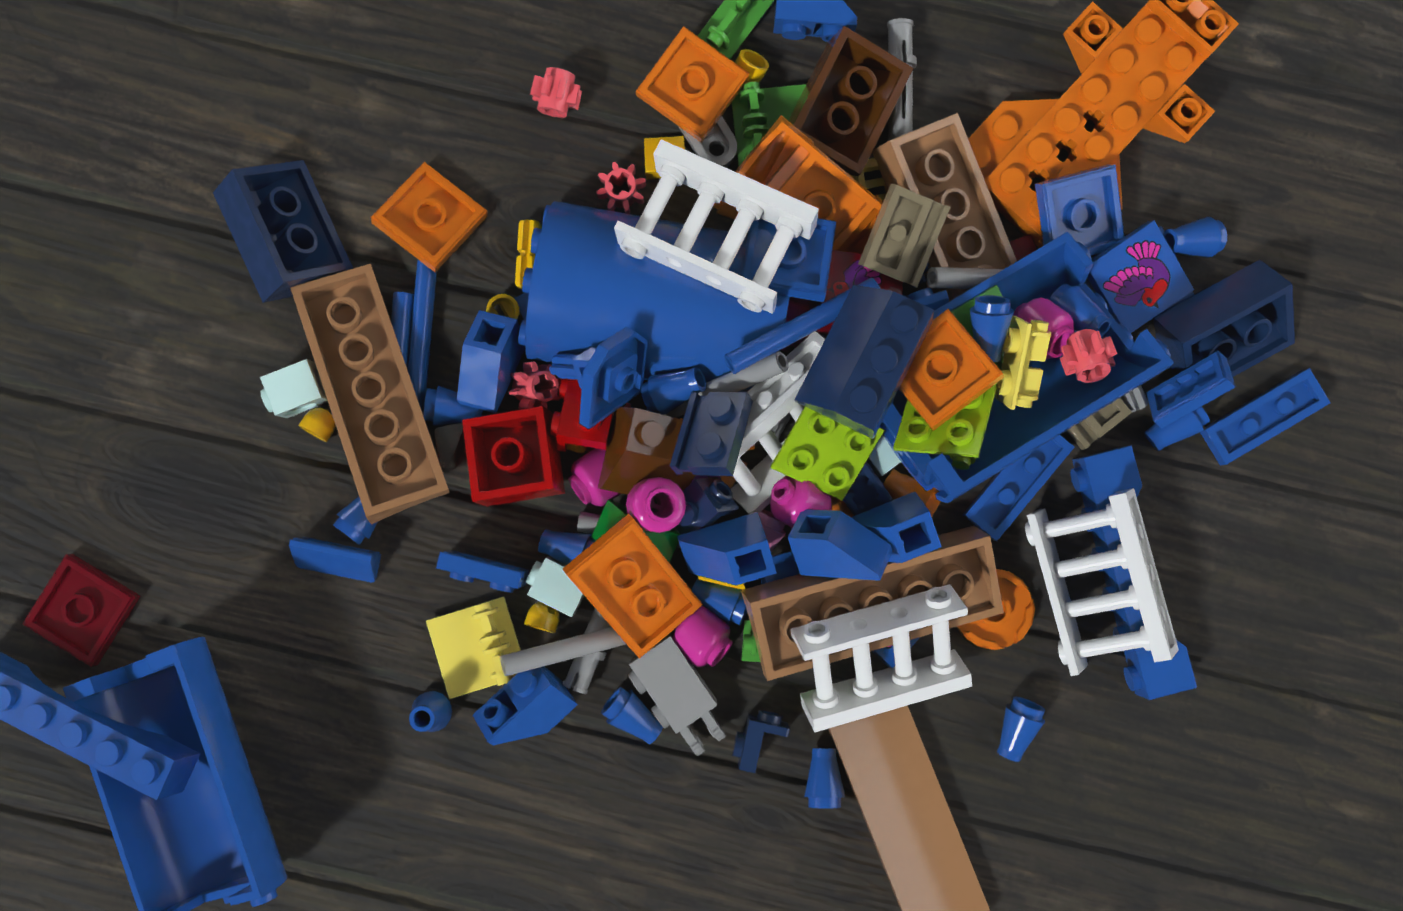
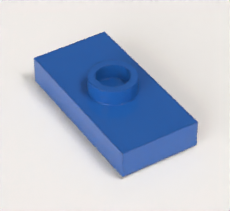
(1190, 389)

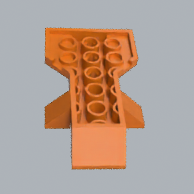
(1125, 85)

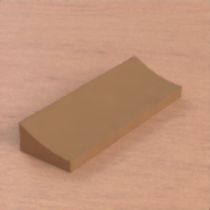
(943, 167)
(369, 392)
(794, 601)
(907, 813)

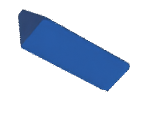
(335, 558)

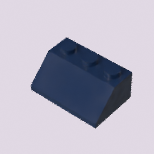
(280, 227)
(1240, 316)
(865, 358)

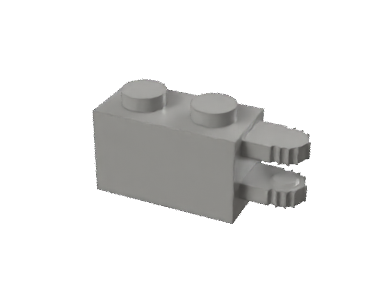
(677, 691)

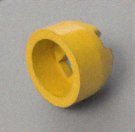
(752, 63)
(507, 303)
(318, 423)
(542, 617)

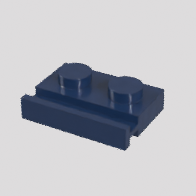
(712, 433)

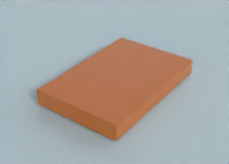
(632, 586)

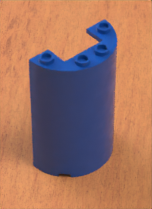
(592, 289)
(1061, 398)
(216, 831)

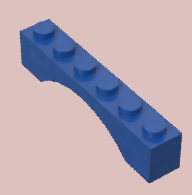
(1098, 478)
(126, 753)

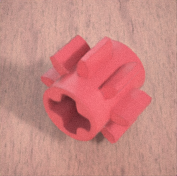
(556, 92)
(618, 177)
(1088, 356)
(523, 385)

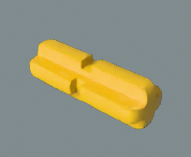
(526, 258)

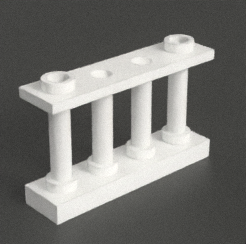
(713, 185)
(771, 403)
(1132, 554)
(891, 687)

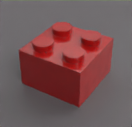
(512, 457)

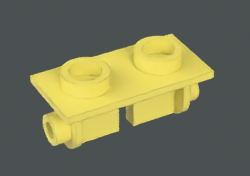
(1023, 343)

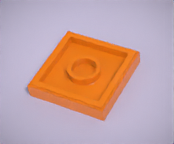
(692, 84)
(429, 217)
(947, 372)

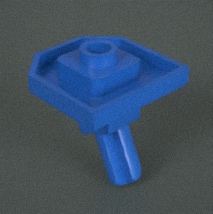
(605, 374)

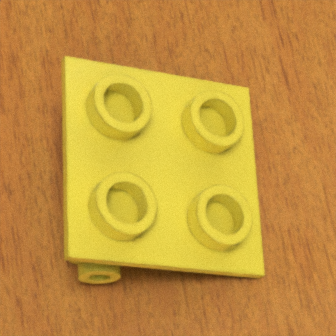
(471, 645)

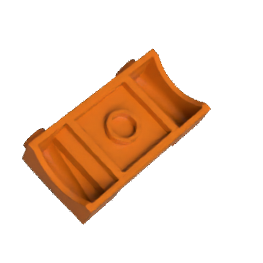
(796, 167)

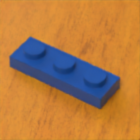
(1265, 416)
(1015, 487)

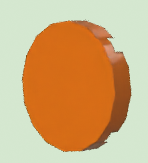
(1008, 627)

